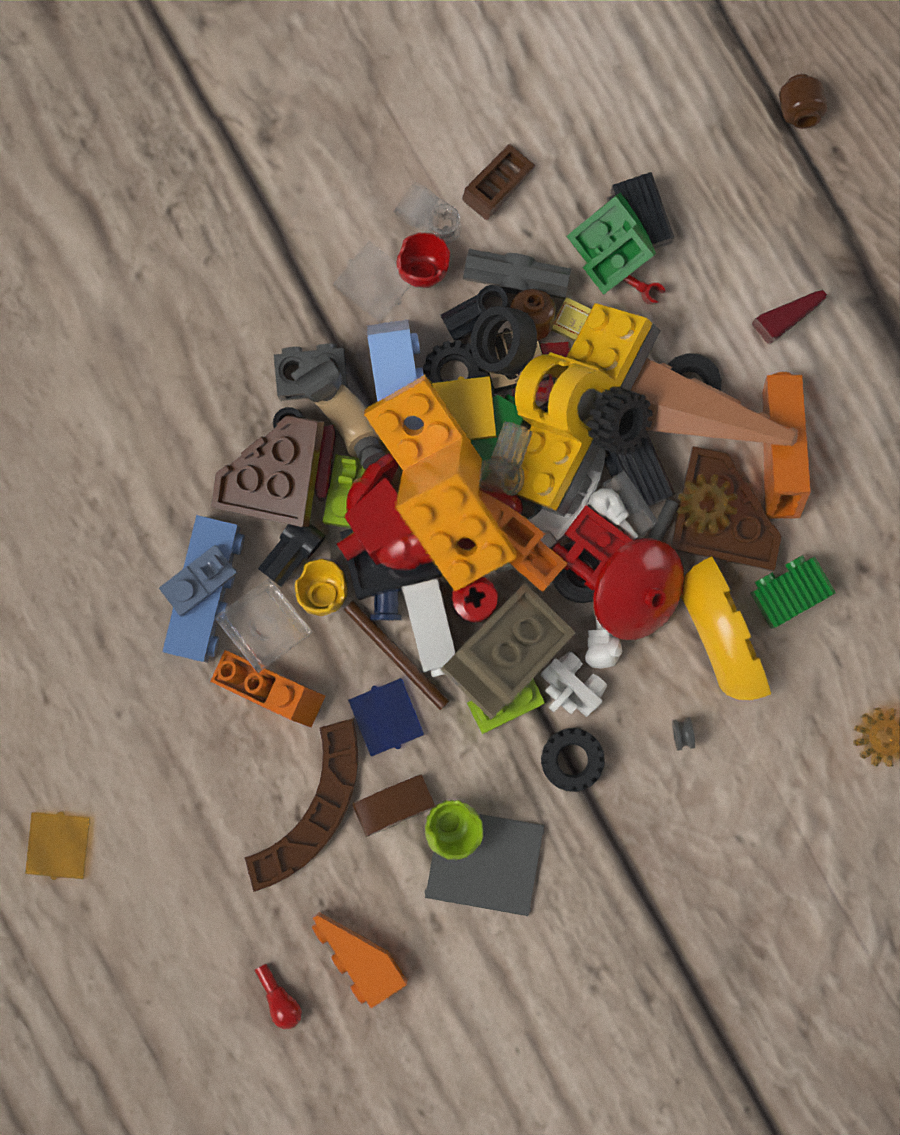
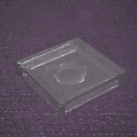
(263, 625)

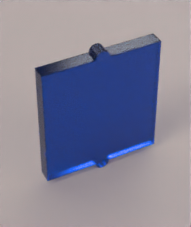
(386, 717)

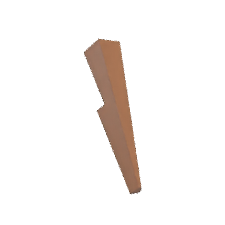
(700, 410)

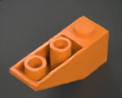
(268, 689)
(367, 963)

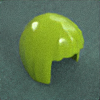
(453, 829)

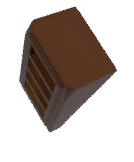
(484, 198)

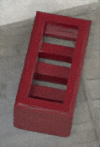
(781, 319)
(325, 462)

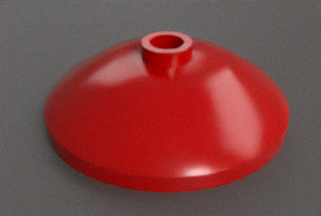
(638, 589)

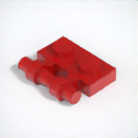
(596, 537)

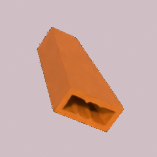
(784, 465)

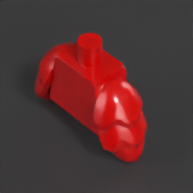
(378, 523)

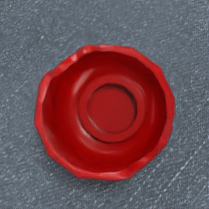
(423, 260)

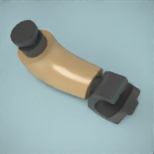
(323, 385)

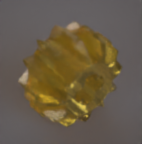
(697, 496)
(873, 744)

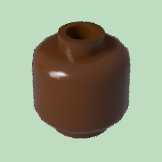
(803, 101)
(539, 307)

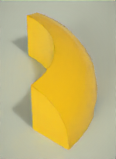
(723, 633)

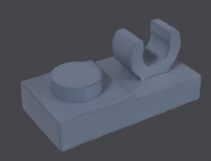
(198, 580)

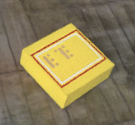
(570, 319)

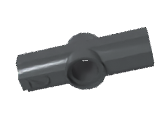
(516, 273)

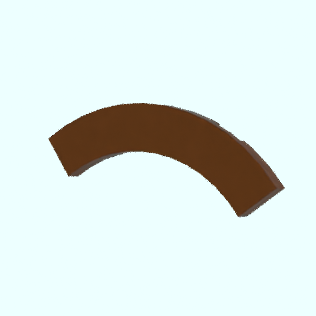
(323, 814)

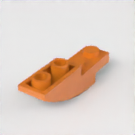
(533, 557)

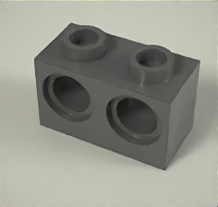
(293, 356)

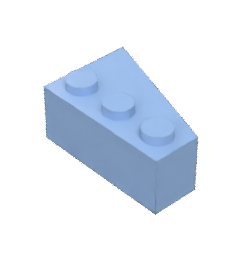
(393, 360)

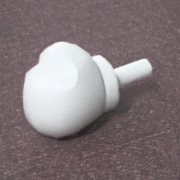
(611, 507)
(603, 648)

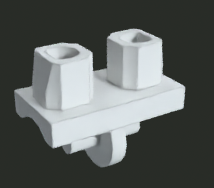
(568, 689)

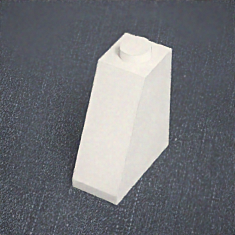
(429, 625)

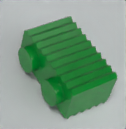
(791, 592)

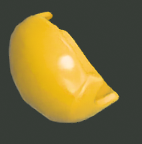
(321, 587)

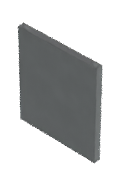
(496, 873)

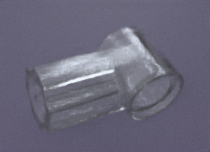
(504, 470)

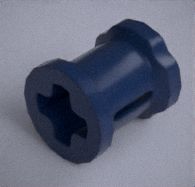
(386, 607)

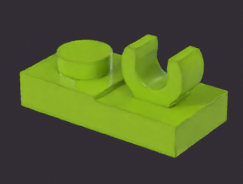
(344, 473)
(524, 702)

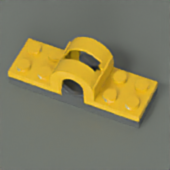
(560, 451)

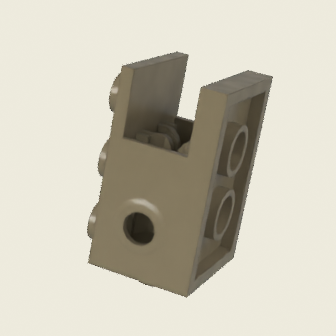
(508, 651)

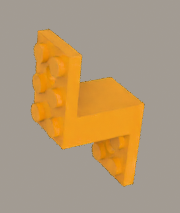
(440, 483)

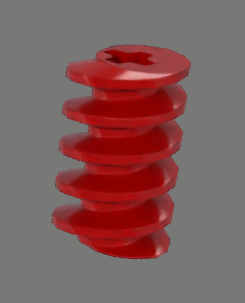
(487, 605)

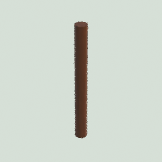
(396, 655)

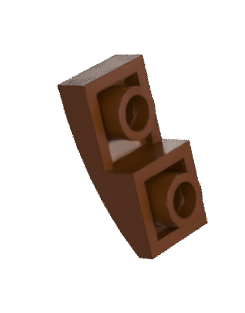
(393, 805)

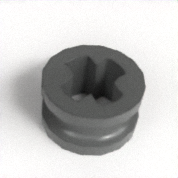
(683, 733)

